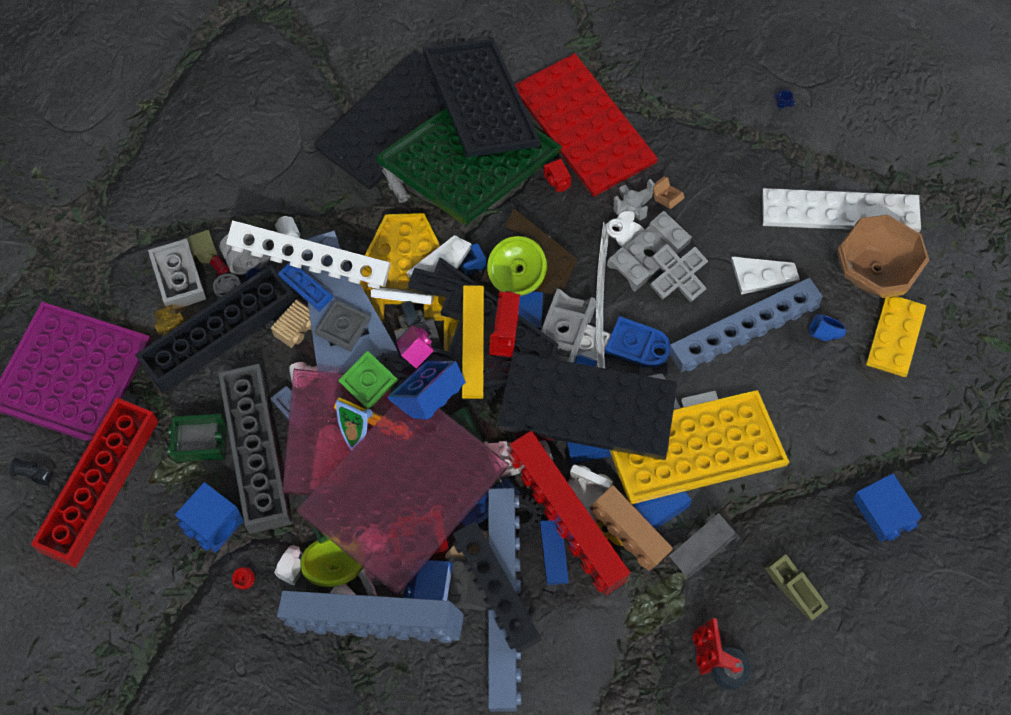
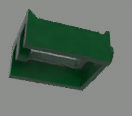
(197, 438)

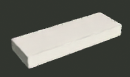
(402, 295)

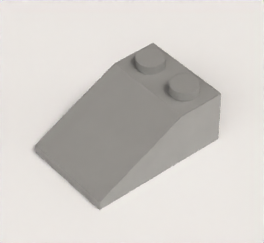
(177, 274)

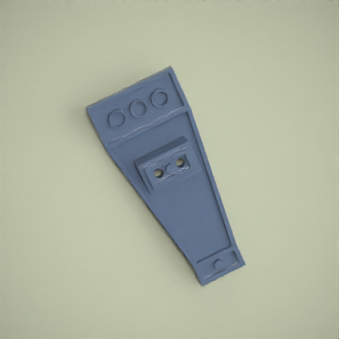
(374, 338)

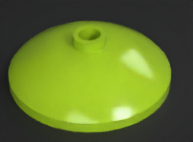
(511, 254)
(328, 565)

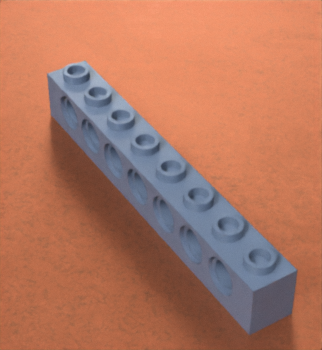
(803, 291)

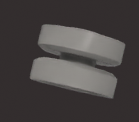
(240, 262)

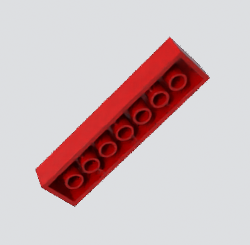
(95, 483)
(568, 513)

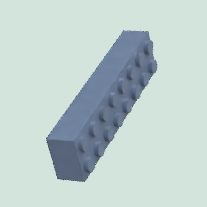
(371, 616)

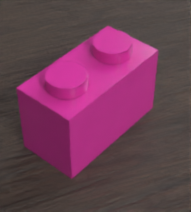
(415, 345)

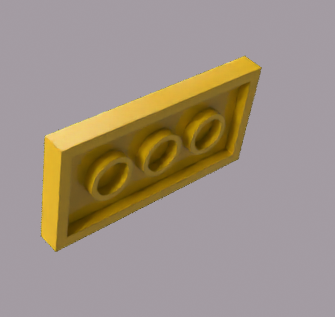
(896, 335)

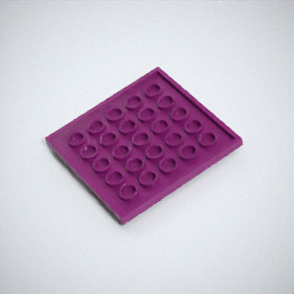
(69, 371)

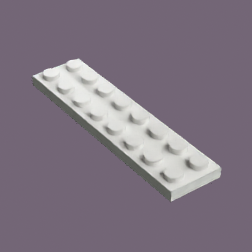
(835, 208)

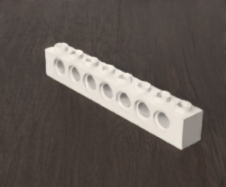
(240, 231)

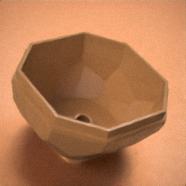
(883, 245)

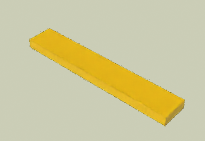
(473, 342)

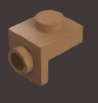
(667, 194)

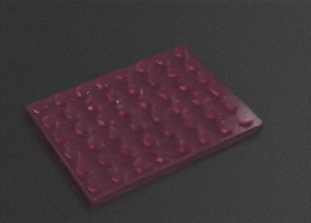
(402, 493)

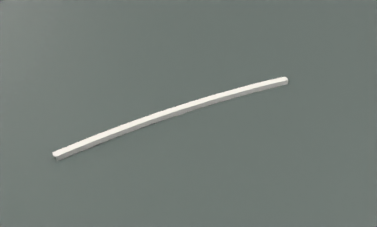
(600, 297)

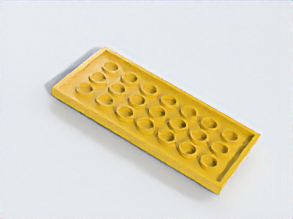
(705, 447)

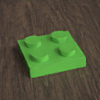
(368, 380)

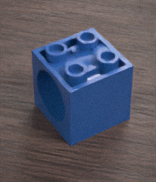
(209, 518)

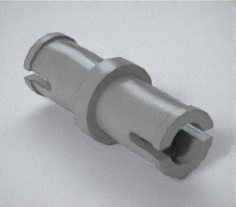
(396, 185)

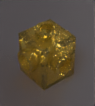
(167, 319)

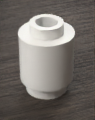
(287, 226)

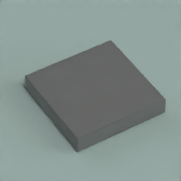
(343, 325)

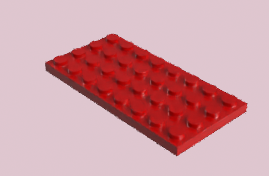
(586, 123)

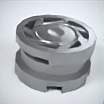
(225, 285)

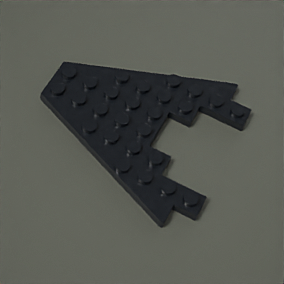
(449, 284)

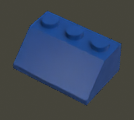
(428, 388)
(430, 582)

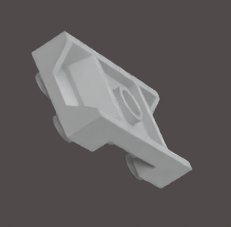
(634, 263)
(574, 315)

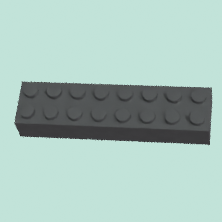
(254, 449)

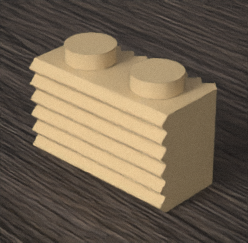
(293, 324)

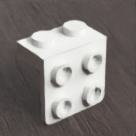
(588, 486)

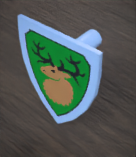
(352, 423)

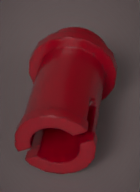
(220, 266)

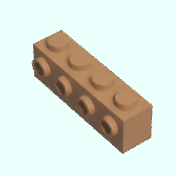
(630, 528)

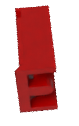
(505, 327)

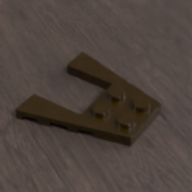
(559, 261)

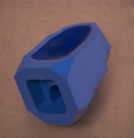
(826, 328)

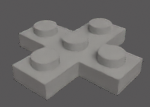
(678, 273)

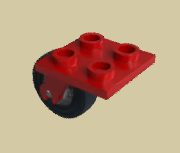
(728, 666)

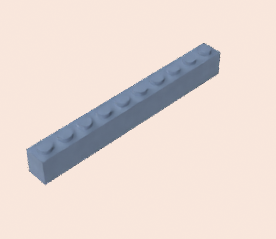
(504, 543)

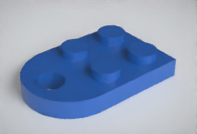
(637, 343)

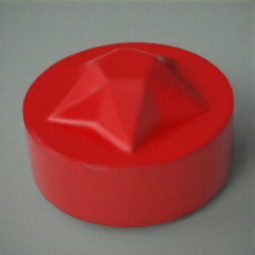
(243, 578)

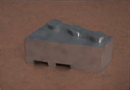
(703, 545)

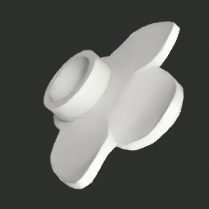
(627, 228)

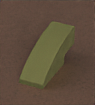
(796, 586)

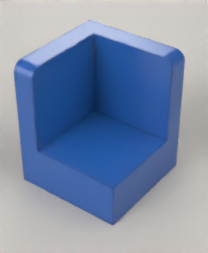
(473, 262)

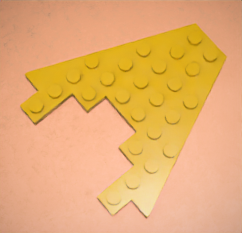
(404, 243)

